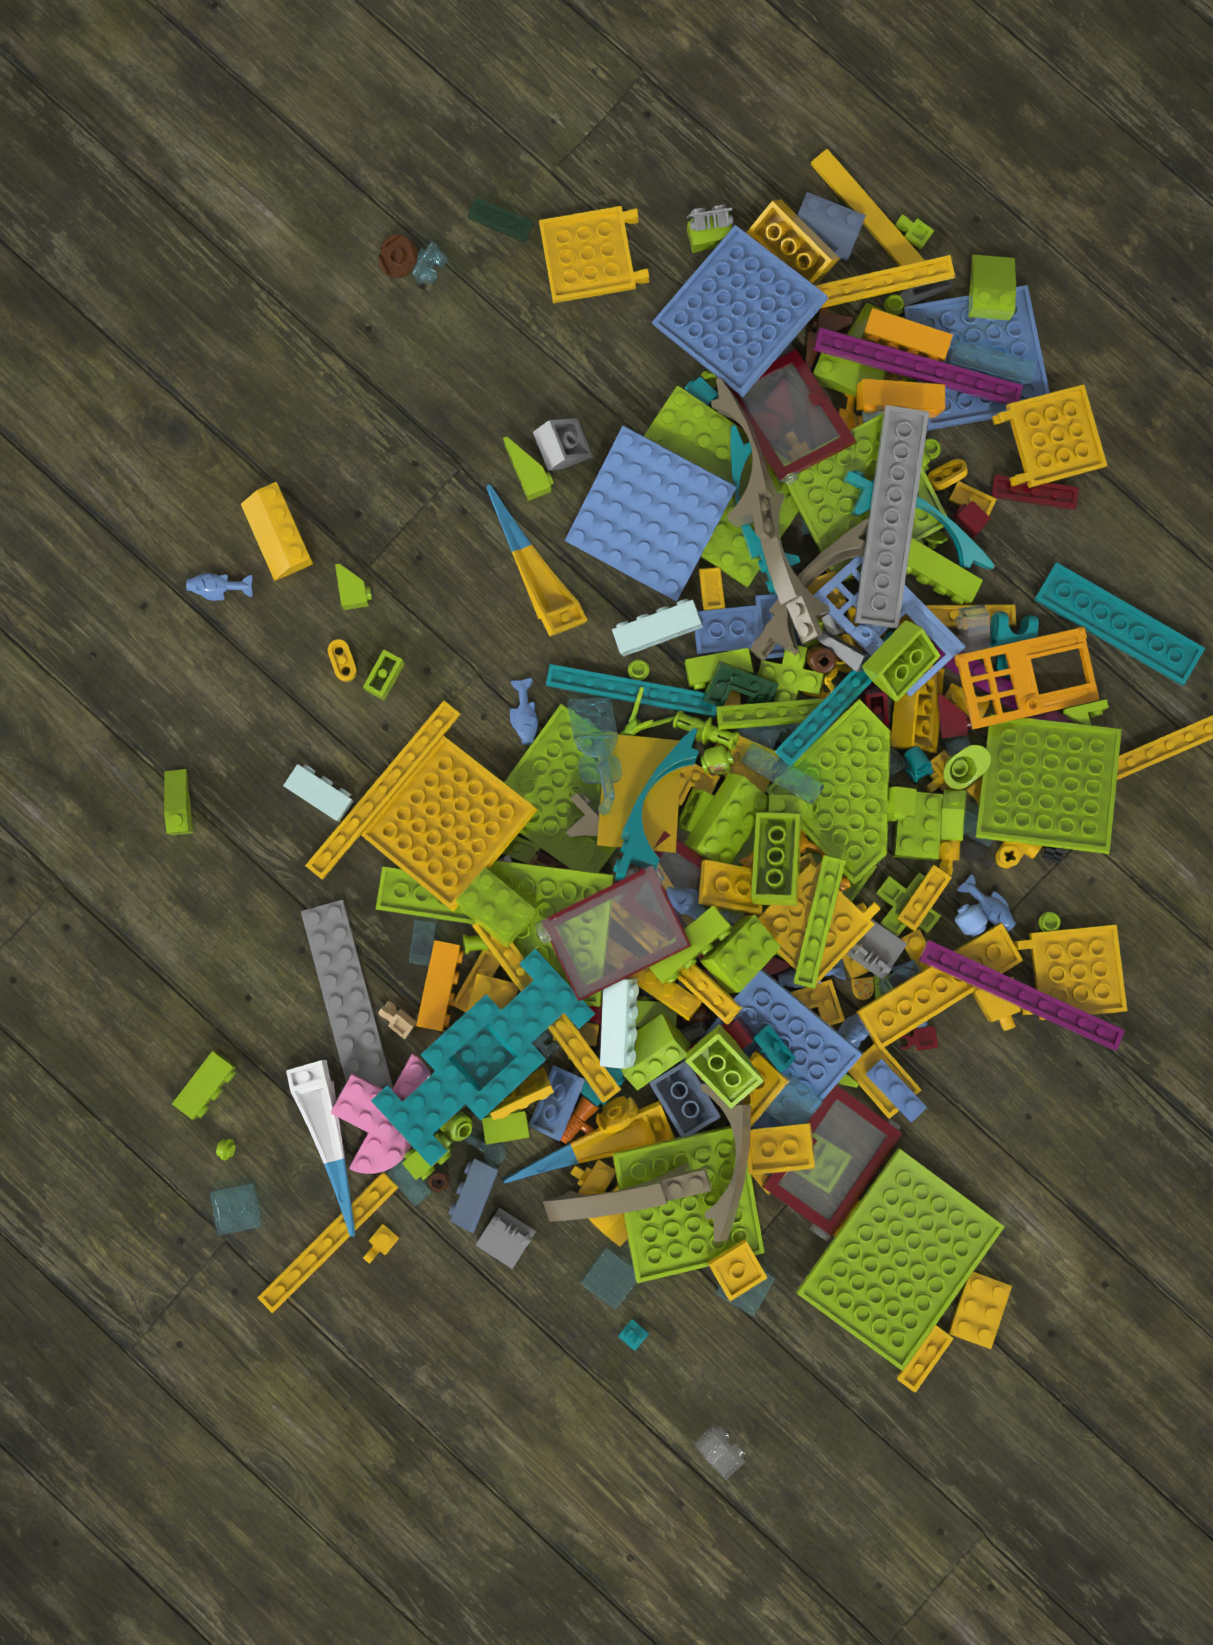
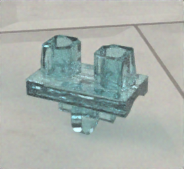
(425, 261)

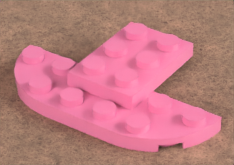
(383, 1143)

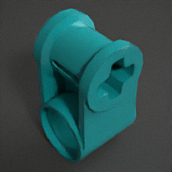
(917, 764)

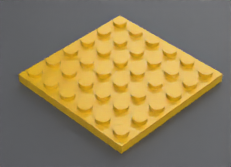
(448, 822)

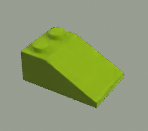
(992, 287)
(844, 374)
(724, 1066)

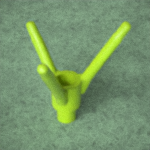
(635, 725)

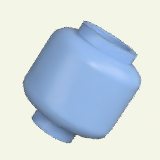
(971, 920)

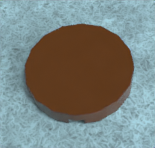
(398, 256)

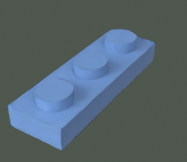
(895, 1090)

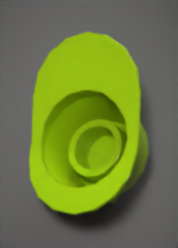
(966, 766)

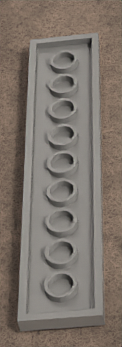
(891, 516)
(346, 993)

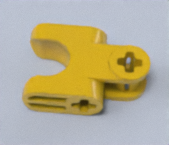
(1016, 852)

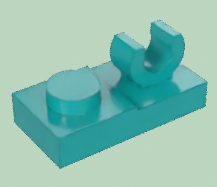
(774, 1048)

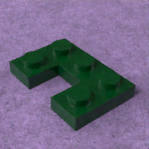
(729, 677)

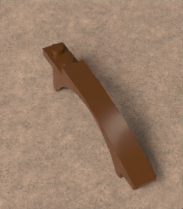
(826, 321)

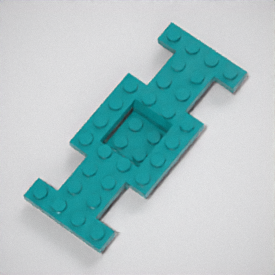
(476, 1052)

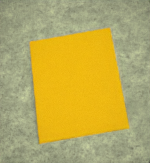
(638, 762)

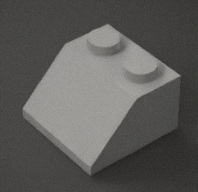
(562, 443)

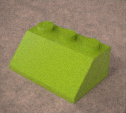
(901, 660)
(657, 1049)

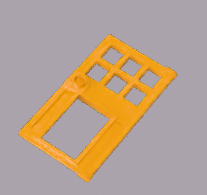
(1023, 678)

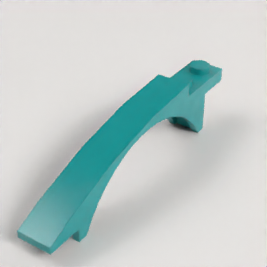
(738, 456)
(966, 548)
(635, 844)

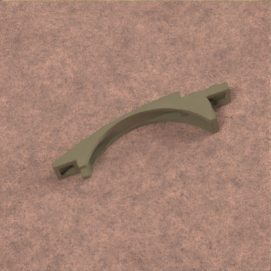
(754, 502)
(790, 591)
(781, 627)
(589, 822)
(656, 1192)
(725, 1209)

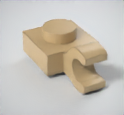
(399, 1021)

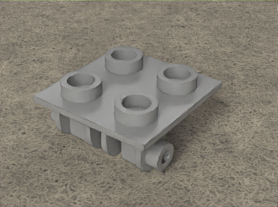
(698, 216)
(877, 950)
(505, 1238)

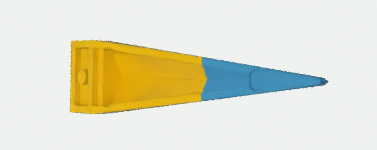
(549, 596)
(647, 1128)

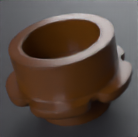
(432, 1181)

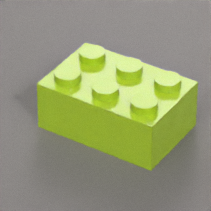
(920, 834)
(496, 907)
(740, 954)

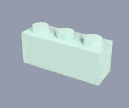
(319, 792)

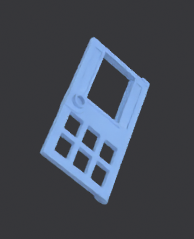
(869, 635)

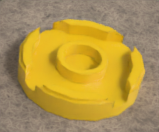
(617, 1114)

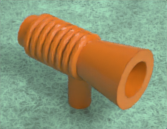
(582, 1112)

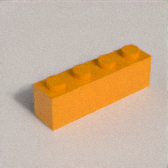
(906, 335)
(876, 394)
(439, 986)

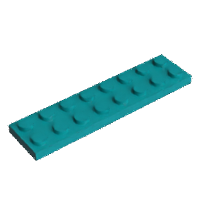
(1119, 624)

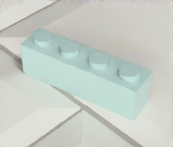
(657, 628)
(619, 1024)

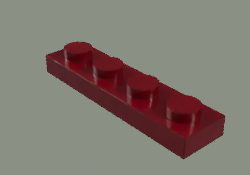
(1045, 494)

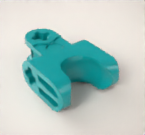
(1001, 634)

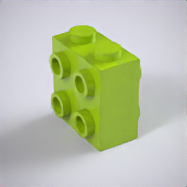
(418, 1166)

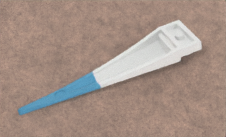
(315, 1098)

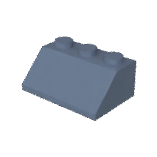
(832, 224)
(683, 1099)
(473, 1194)

